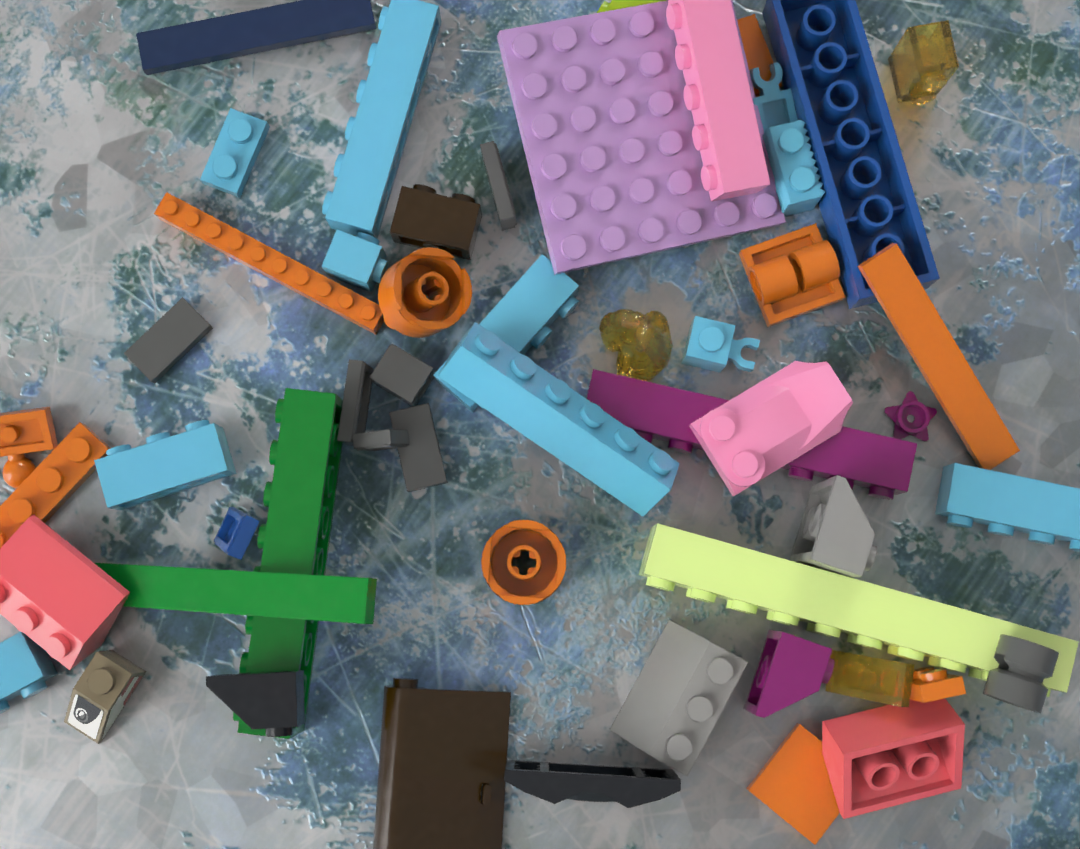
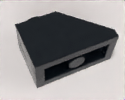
(263, 699)

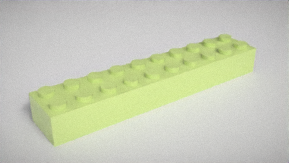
(839, 604)

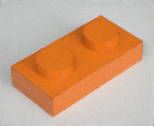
(935, 684)

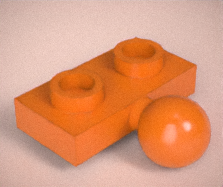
(24, 433)

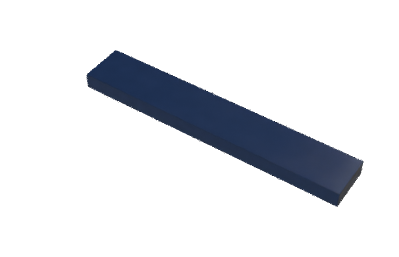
(251, 32)

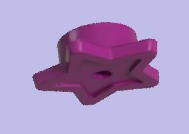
(921, 414)

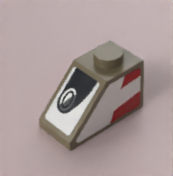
(102, 694)

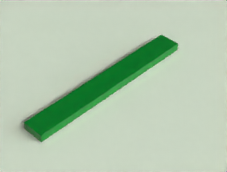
(247, 592)

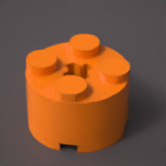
(420, 274)
(507, 545)

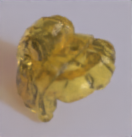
(640, 340)

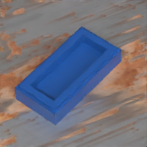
(236, 532)

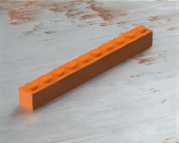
(270, 263)

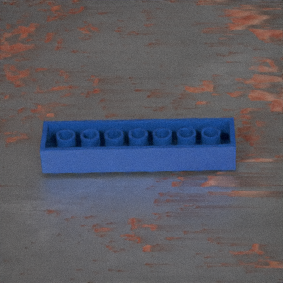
(852, 138)

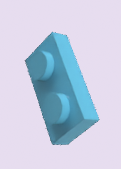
(235, 152)

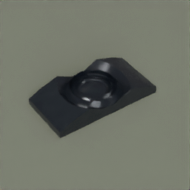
(592, 782)

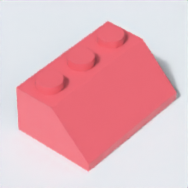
(56, 593)
(893, 755)

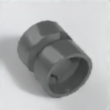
(1021, 673)

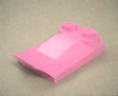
(773, 423)

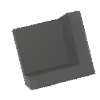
(402, 375)

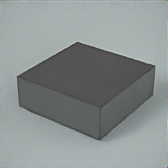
(380, 440)

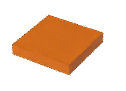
(798, 785)

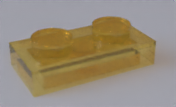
(871, 678)

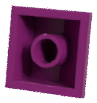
(787, 673)

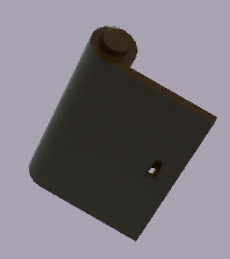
(433, 764)

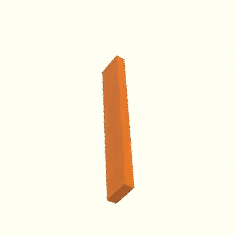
(938, 357)

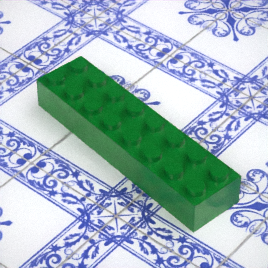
(296, 529)

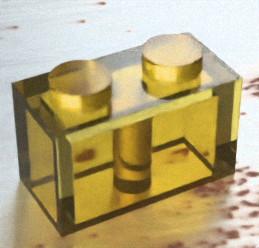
(923, 62)

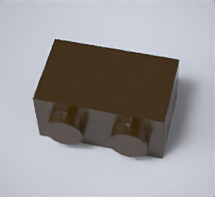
(436, 221)

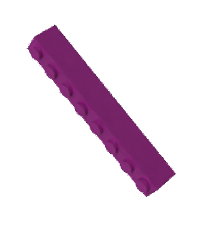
(666, 413)

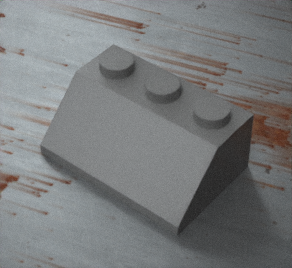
(834, 531)
(678, 697)

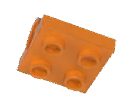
(793, 274)

